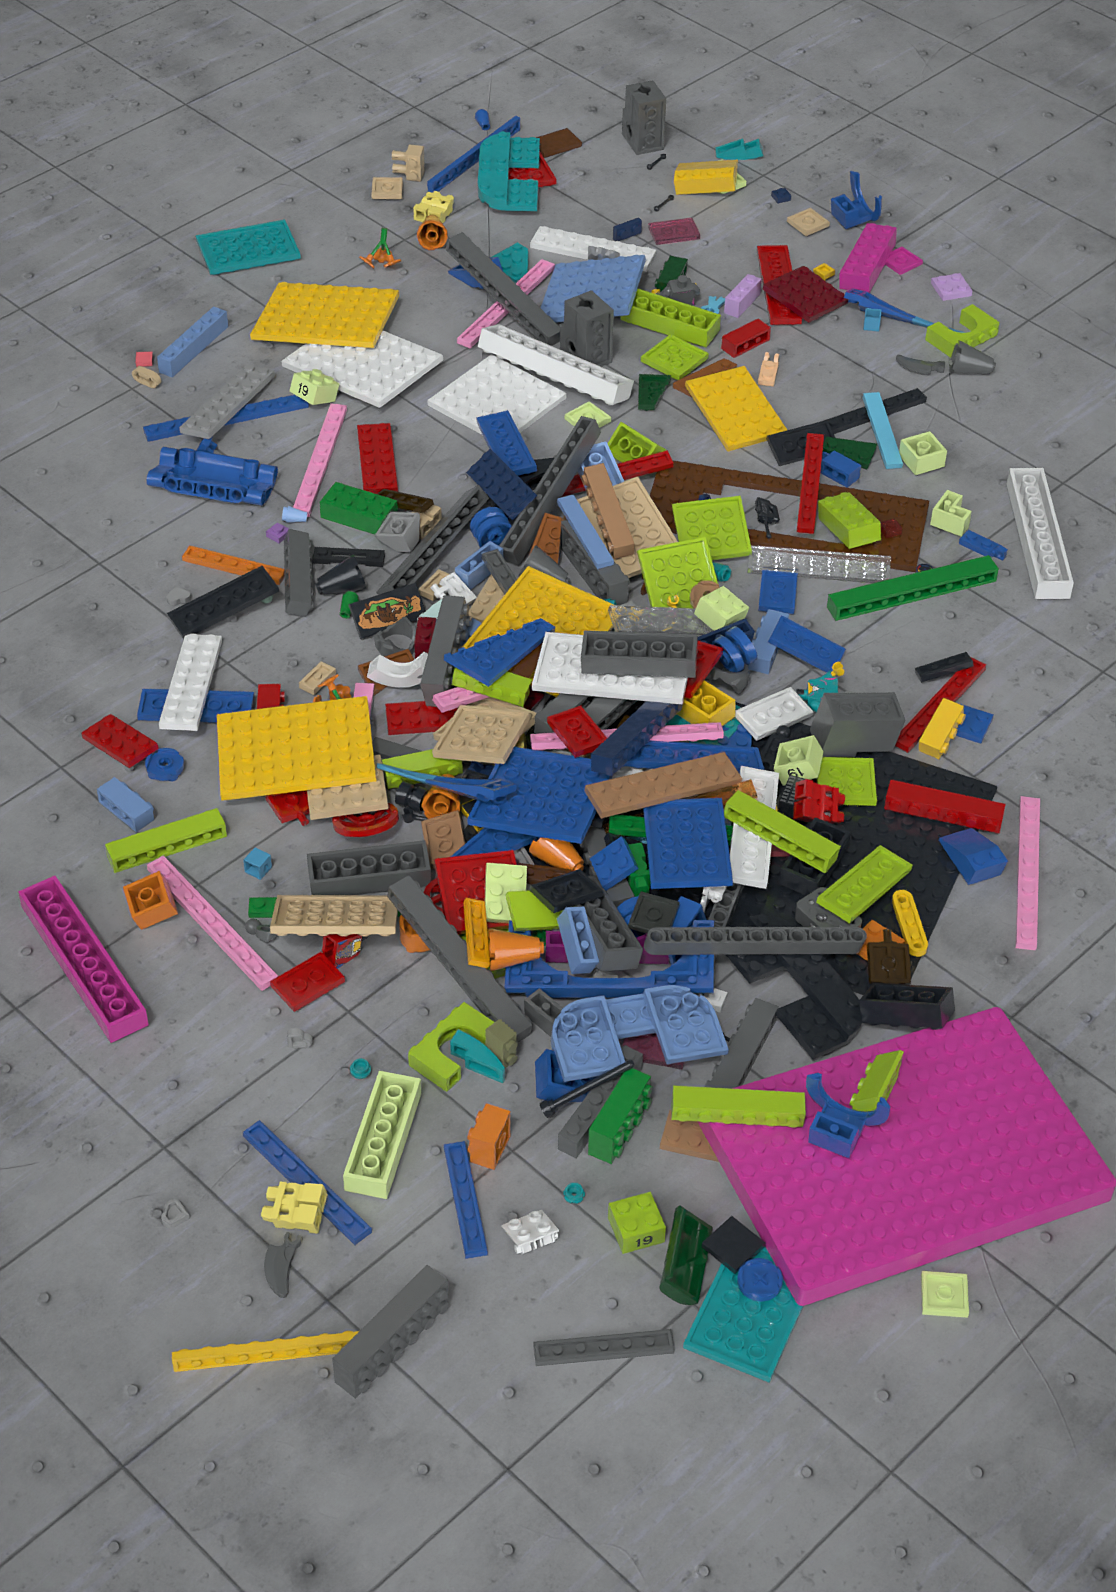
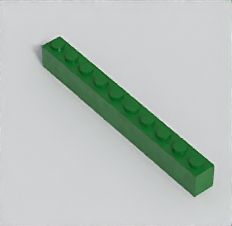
(912, 588)

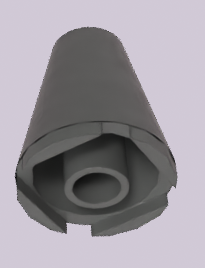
(970, 360)
(542, 562)

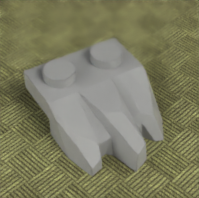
(600, 253)

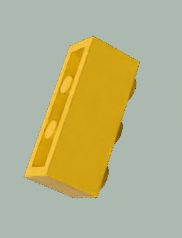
(942, 728)

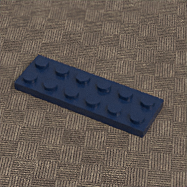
(501, 484)

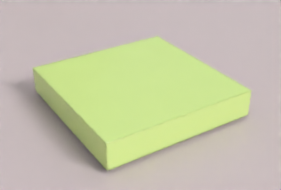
(588, 410)
(944, 1294)

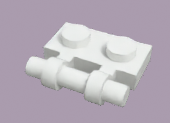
(454, 587)

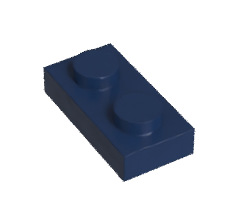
(627, 229)

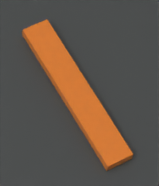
(229, 563)

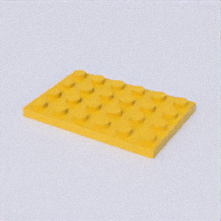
(735, 408)

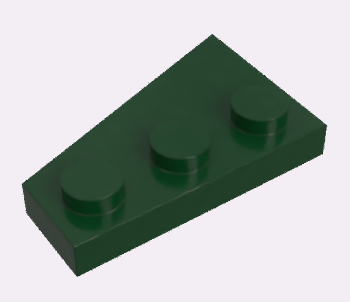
(651, 390)
(857, 451)

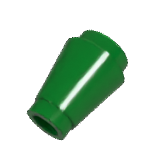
(347, 598)

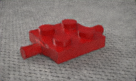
(290, 806)

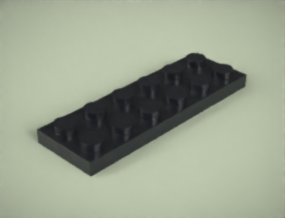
(223, 602)

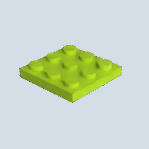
(674, 357)
(852, 776)

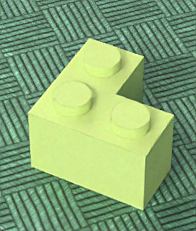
(950, 515)

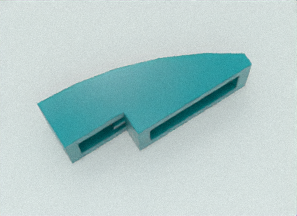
(740, 150)
(477, 1056)

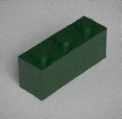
(671, 270)

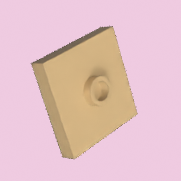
(387, 187)
(808, 221)

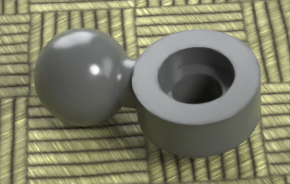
(254, 927)

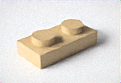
(426, 591)
(315, 677)

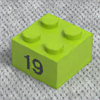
(636, 1222)

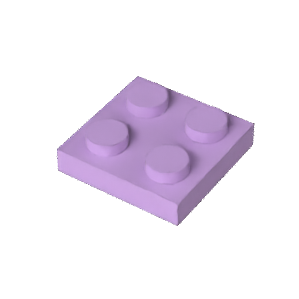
(951, 286)

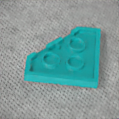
(514, 261)

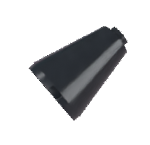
(341, 578)

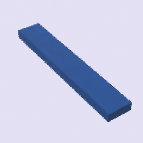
(465, 1200)

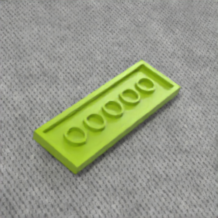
(864, 884)

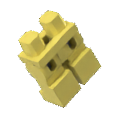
(434, 204)
(295, 1206)

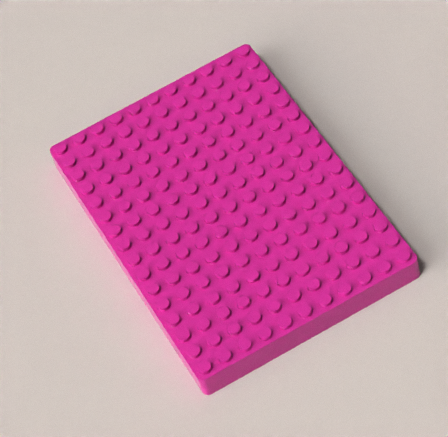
(963, 1160)

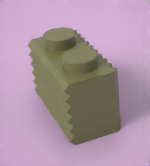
(502, 1042)

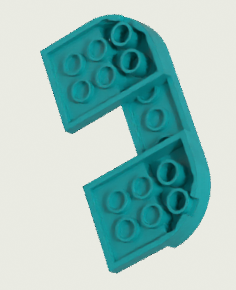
(495, 158)

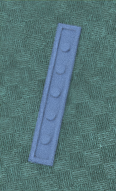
(585, 531)

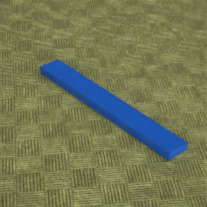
(298, 1172)

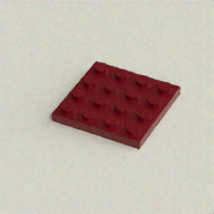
(805, 293)

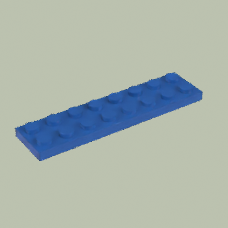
(661, 754)

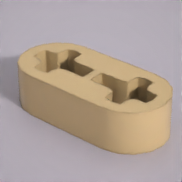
(146, 377)

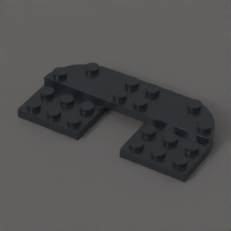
(830, 1011)

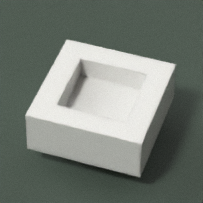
(717, 999)

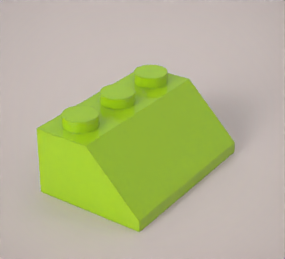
(630, 444)
(879, 1081)

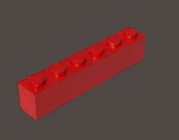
(944, 806)

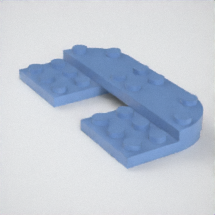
(589, 1029)

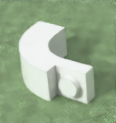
(397, 674)

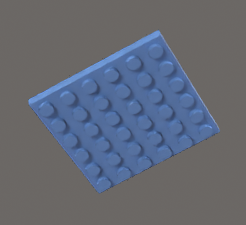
(609, 278)

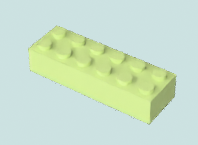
(382, 1135)

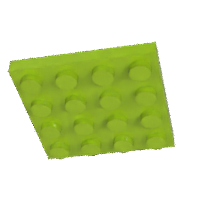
(719, 521)
(675, 570)

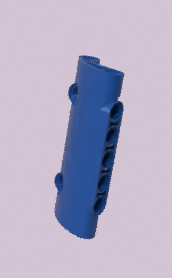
(213, 476)

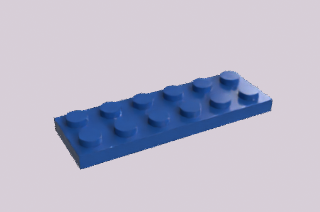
(506, 442)
(216, 703)

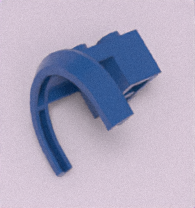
(854, 212)
(837, 1126)

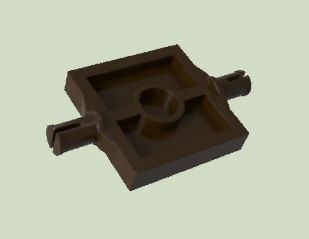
(888, 961)

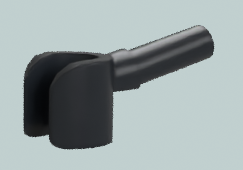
(409, 817)

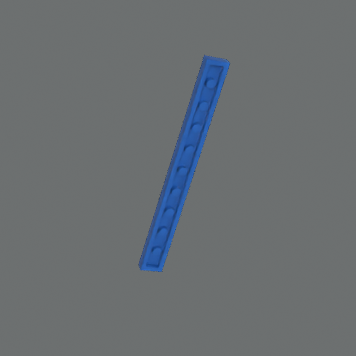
(468, 159)
(248, 412)

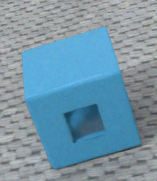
(872, 319)
(257, 863)

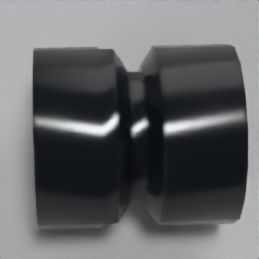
(410, 796)

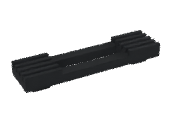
(373, 558)

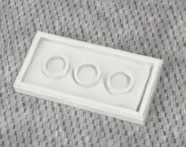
(769, 713)

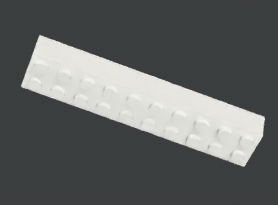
(555, 364)
(1039, 534)

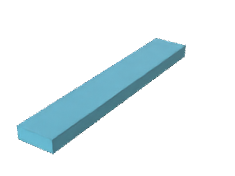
(882, 430)

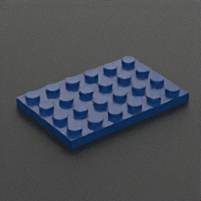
(687, 844)

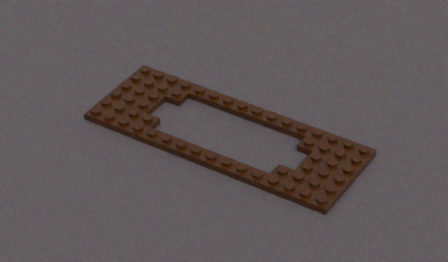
(688, 481)

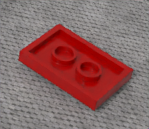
(577, 731)
(307, 981)

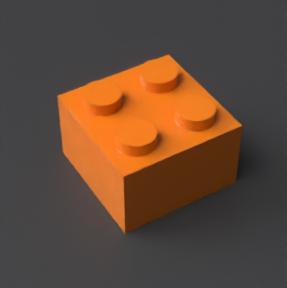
(150, 900)
(489, 1136)

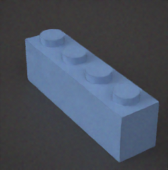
(765, 650)

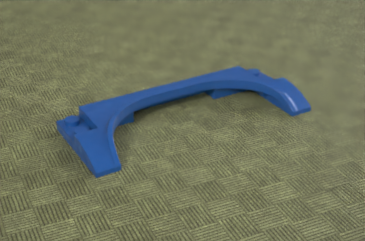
(689, 971)

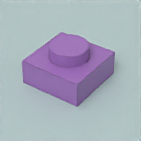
(277, 532)

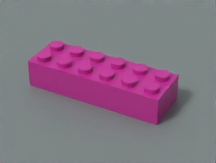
(868, 257)

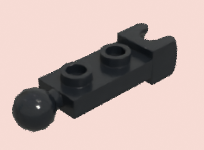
(770, 751)

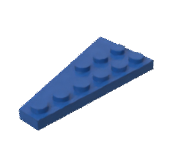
(498, 654)
(494, 840)

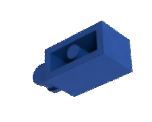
(840, 468)

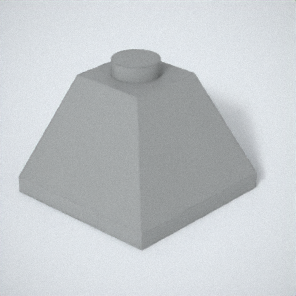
(400, 531)

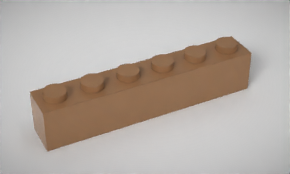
(608, 511)

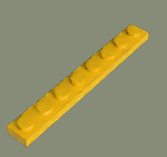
(260, 1351)

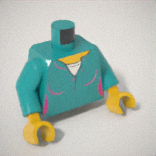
(817, 687)

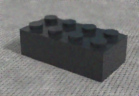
(802, 876)
(907, 1005)

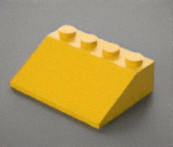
(706, 177)

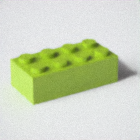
(849, 520)

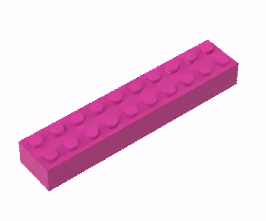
(83, 959)

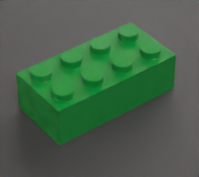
(356, 507)
(620, 1115)

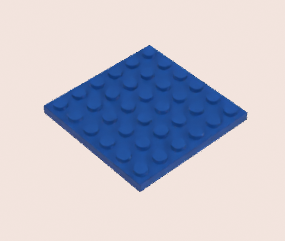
(547, 796)

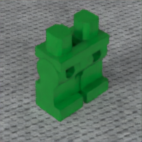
(639, 879)

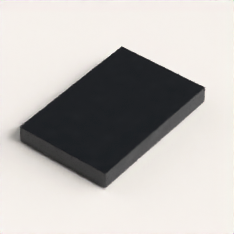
(566, 890)

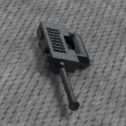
(763, 510)

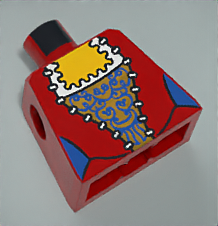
(341, 948)

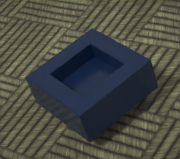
(781, 195)

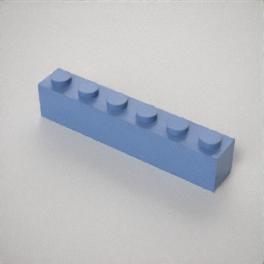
(192, 342)

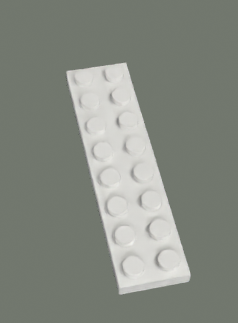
(577, 245)
(190, 682)
(748, 851)

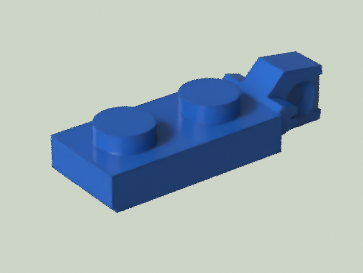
(983, 545)

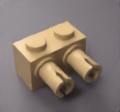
(414, 162)

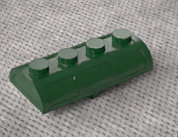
(685, 1258)

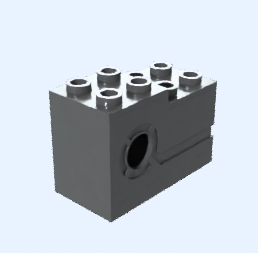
(644, 117)
(588, 328)
(857, 723)

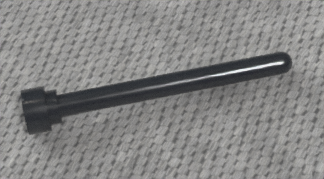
(550, 1106)

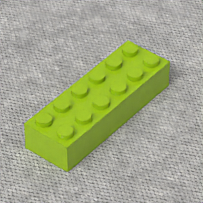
(673, 318)

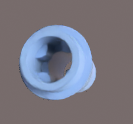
(293, 515)

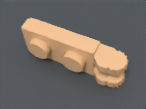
(768, 370)

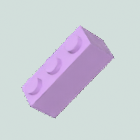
(742, 296)

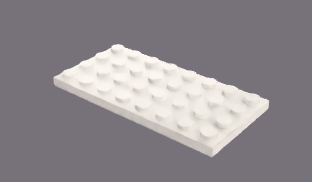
(560, 672)

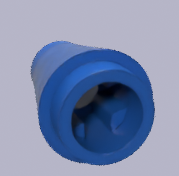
(482, 118)

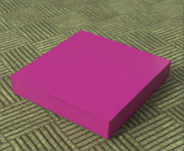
(902, 260)

